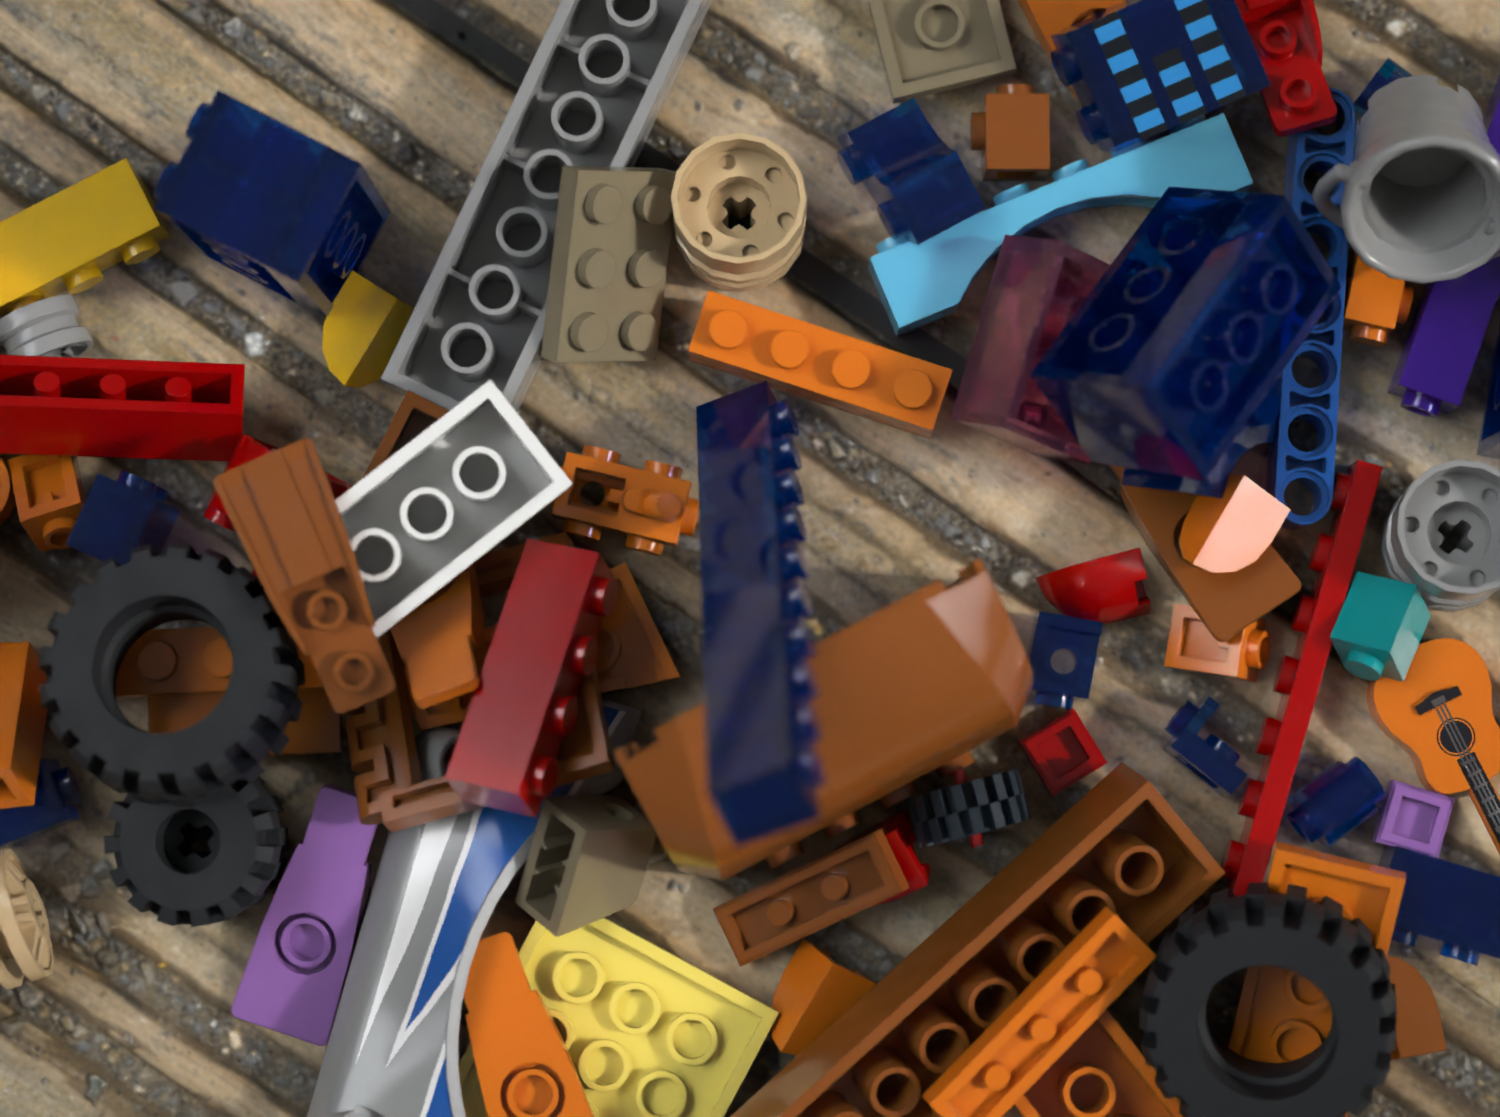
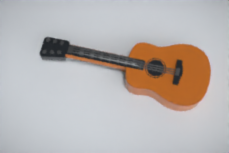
(1445, 723)

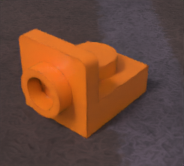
(47, 497)
(1196, 650)

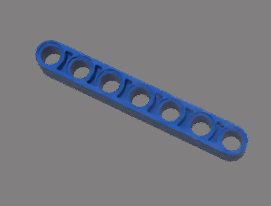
(1324, 343)

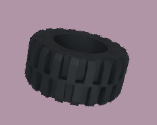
(113, 617)
(1285, 934)

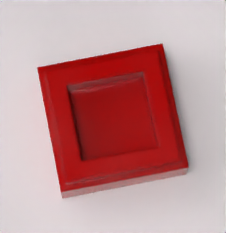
(1062, 752)

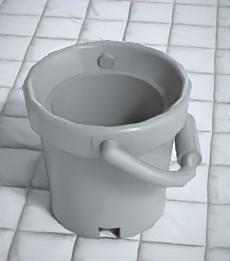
(1420, 184)

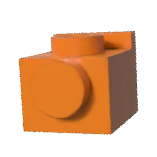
(1373, 303)

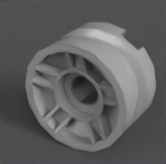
(45, 329)

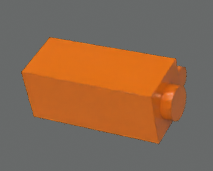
(20, 723)

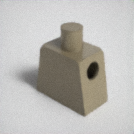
(586, 860)

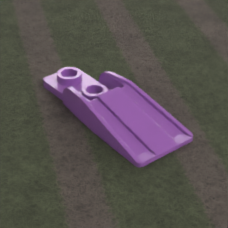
(311, 925)

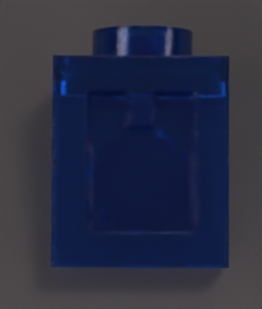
(1207, 759)

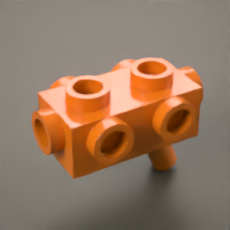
(644, 505)

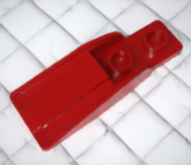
(1291, 53)

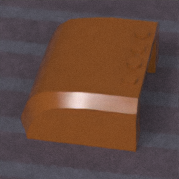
(893, 703)

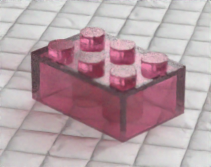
(1027, 306)

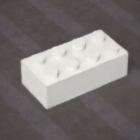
(446, 502)

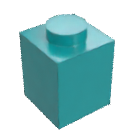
(1380, 627)

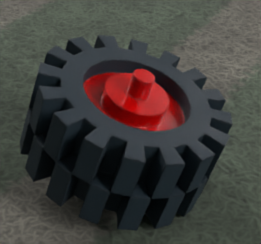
(968, 808)

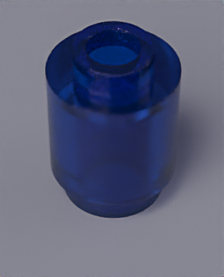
(1335, 802)

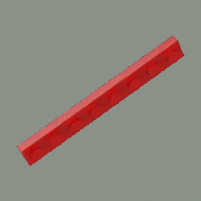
(1300, 677)

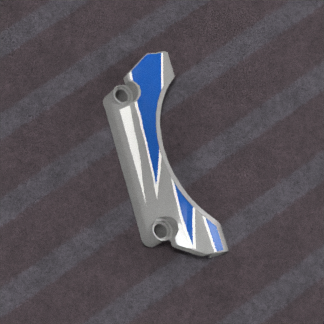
(413, 955)

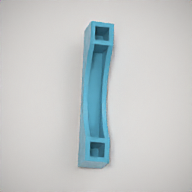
(932, 277)

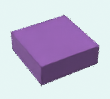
(1413, 818)

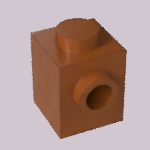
(1013, 134)

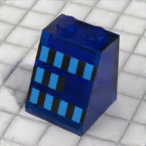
(1155, 66)

